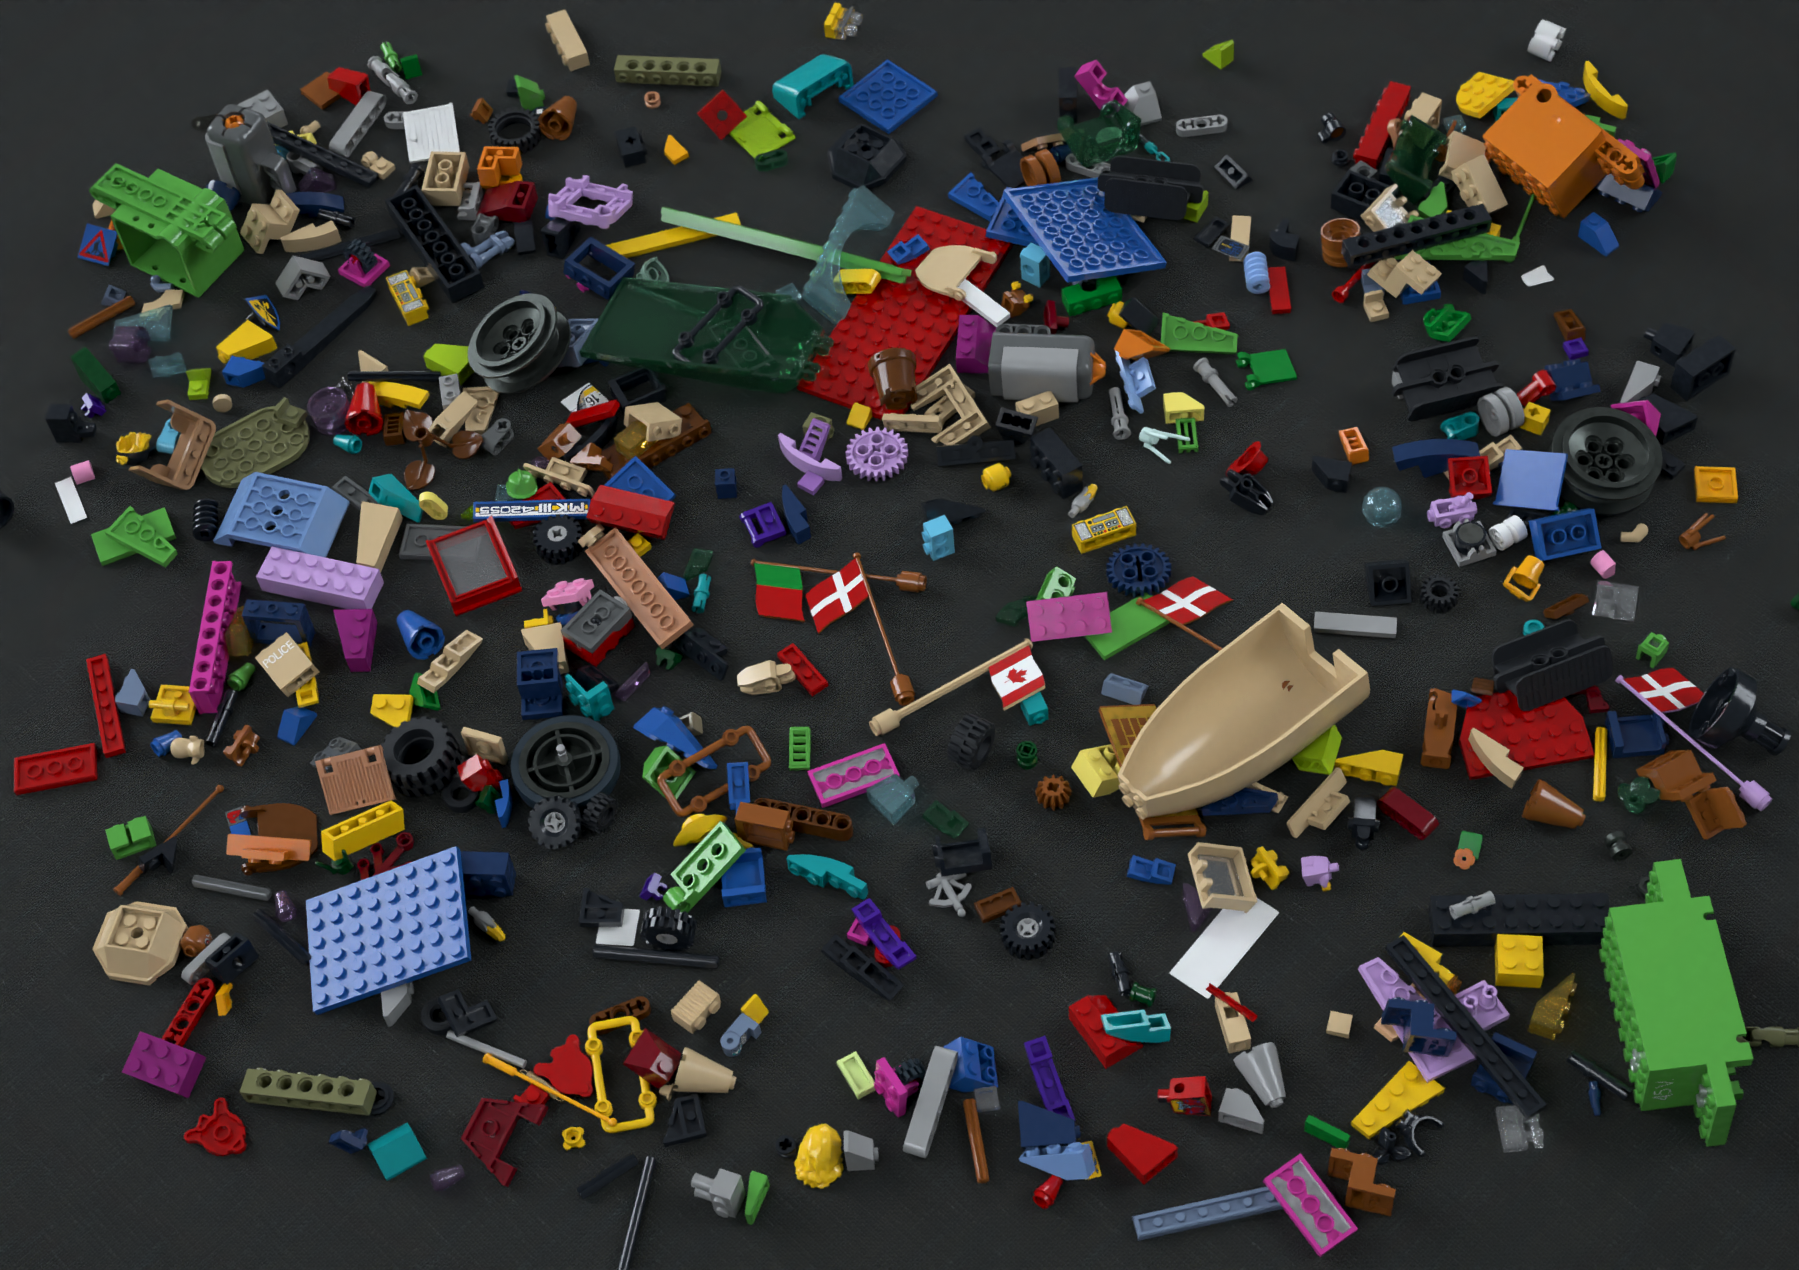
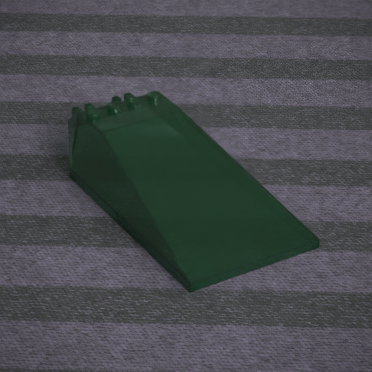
(648, 315)

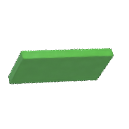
(112, 551)
(1129, 625)

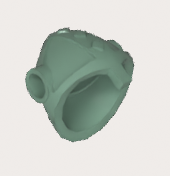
(650, 271)

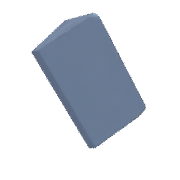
(1124, 689)

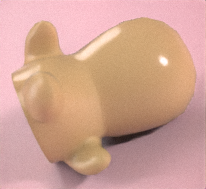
(186, 748)

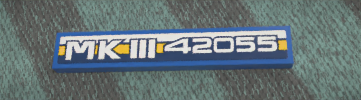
(530, 510)

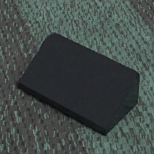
(1233, 172)
(1138, 316)
(590, 676)

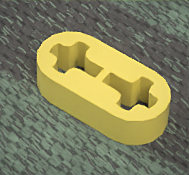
(433, 505)

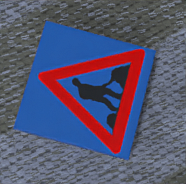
(98, 245)

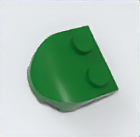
(1445, 322)

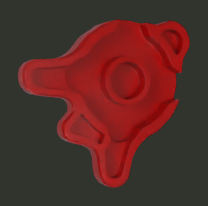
(570, 1069)
(219, 1133)

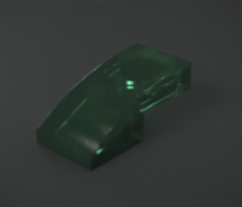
(944, 820)

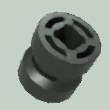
(1617, 843)

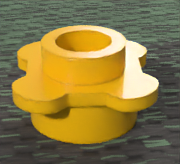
(573, 1132)

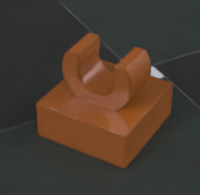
(481, 111)

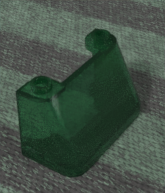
(1103, 137)
(1413, 157)

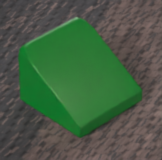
(1471, 841)

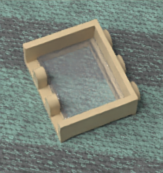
(1387, 211)
(1222, 877)

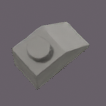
(396, 1001)
(1240, 1111)
(859, 1152)

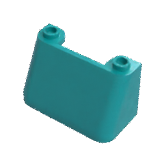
(809, 80)

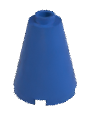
(420, 634)

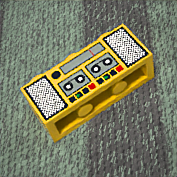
(408, 297)
(1104, 529)

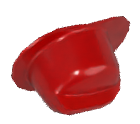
(1250, 461)

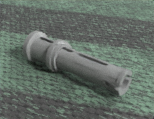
(1210, 376)
(1115, 397)

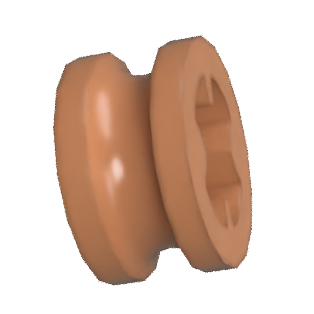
(649, 102)

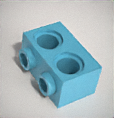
(938, 538)

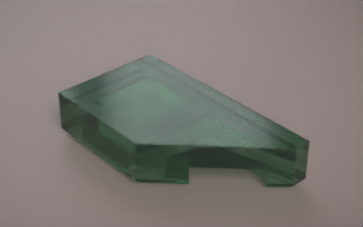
(698, 563)

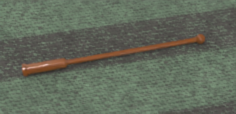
(137, 871)

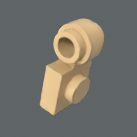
(381, 166)

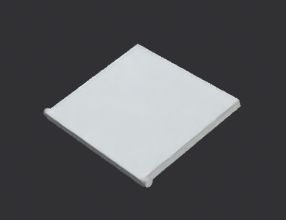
(430, 131)

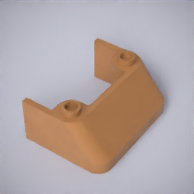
(189, 451)

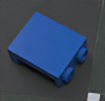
(745, 880)

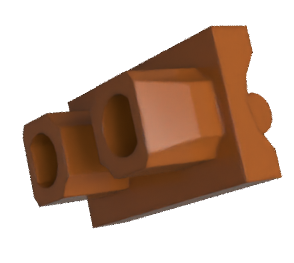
(244, 744)

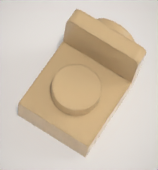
(1375, 306)

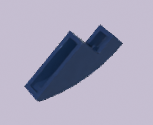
(1432, 454)

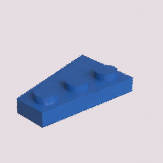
(974, 197)

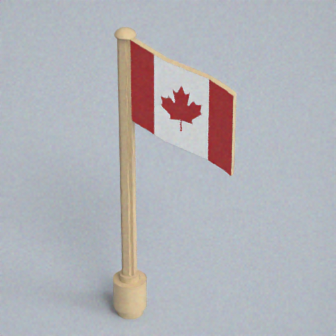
(1012, 675)

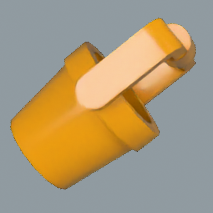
(1526, 575)

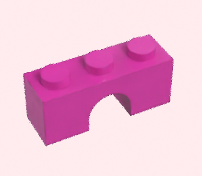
(1091, 77)

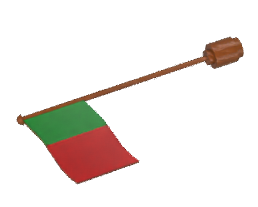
(781, 588)

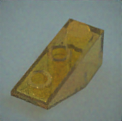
(237, 636)
(1549, 1010)

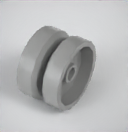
(1501, 411)

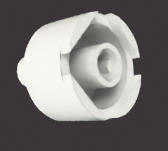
(1546, 40)

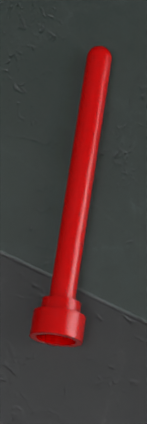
(1341, 293)

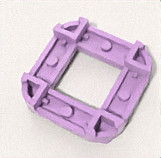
(617, 201)

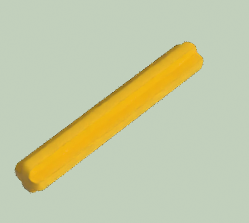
(1600, 760)

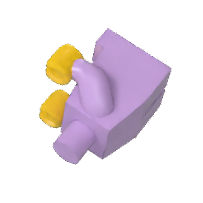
(1318, 870)

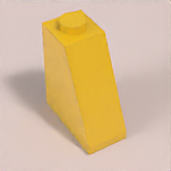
(246, 342)

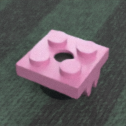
(568, 596)

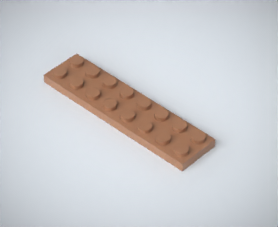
(639, 588)

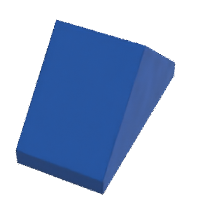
(674, 585)
(294, 724)

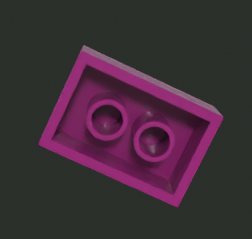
(164, 1064)

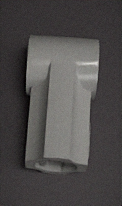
(300, 164)

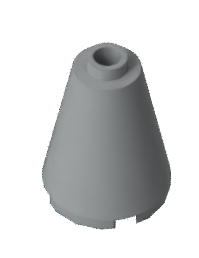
(1263, 1073)

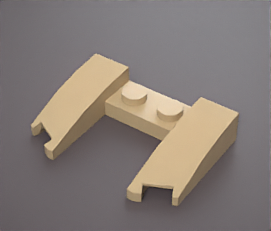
(948, 382)

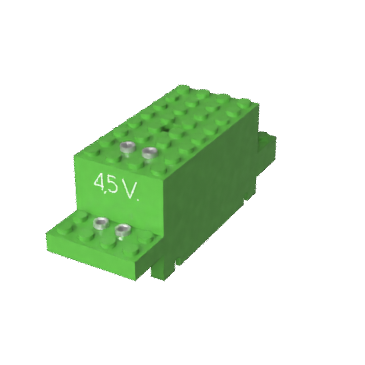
(1676, 1002)

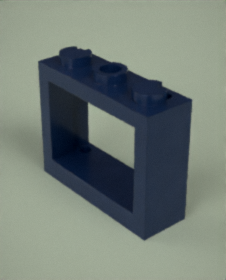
(604, 255)
(278, 612)

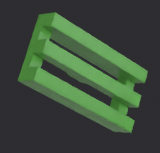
(1187, 447)

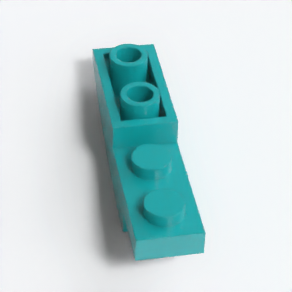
(820, 870)

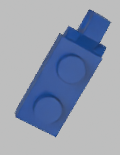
(738, 784)

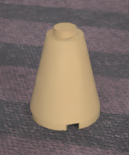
(702, 1075)

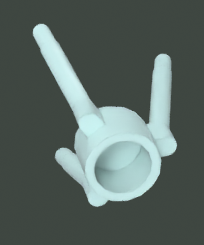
(1151, 436)

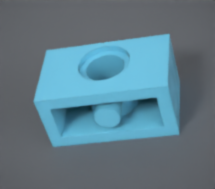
(1034, 265)

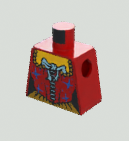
(1188, 1096)

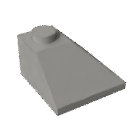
(1143, 103)

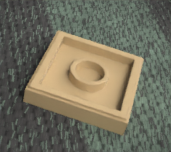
(485, 745)

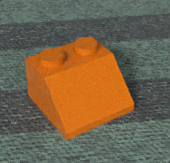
(1137, 344)

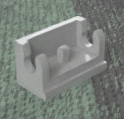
(470, 201)

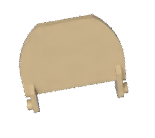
(949, 266)

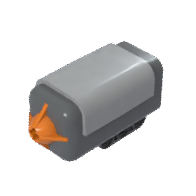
(1034, 361)

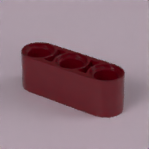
(1407, 813)

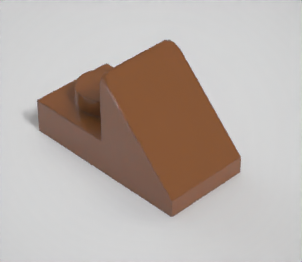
(591, 459)

